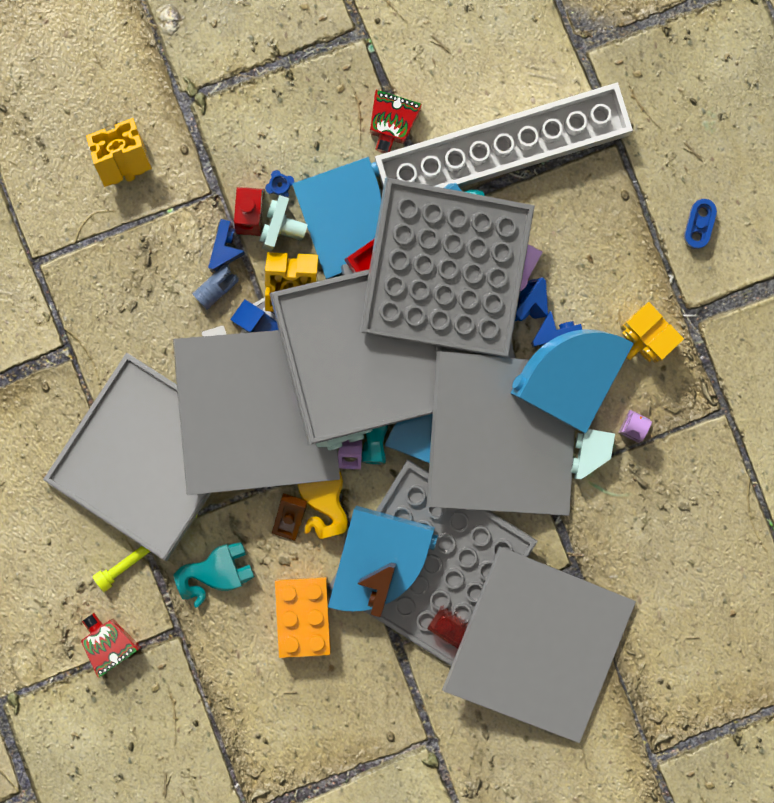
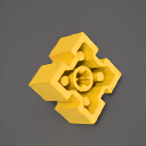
(119, 153)
(288, 273)
(650, 334)

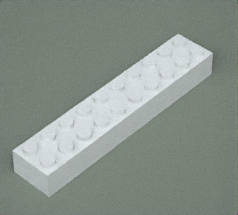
(512, 141)

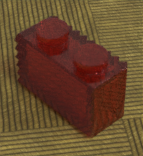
(448, 626)

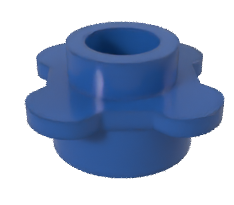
(277, 177)

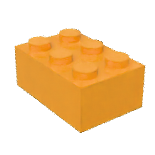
(302, 617)

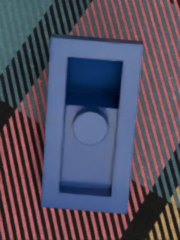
(221, 253)
(533, 300)
(253, 318)
(548, 330)

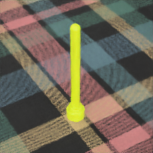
(107, 577)

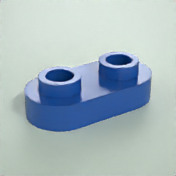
(700, 224)

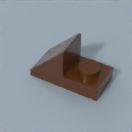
(289, 517)
(381, 582)

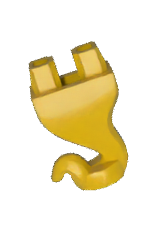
(324, 498)

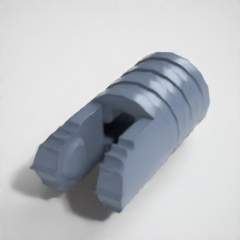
(215, 286)

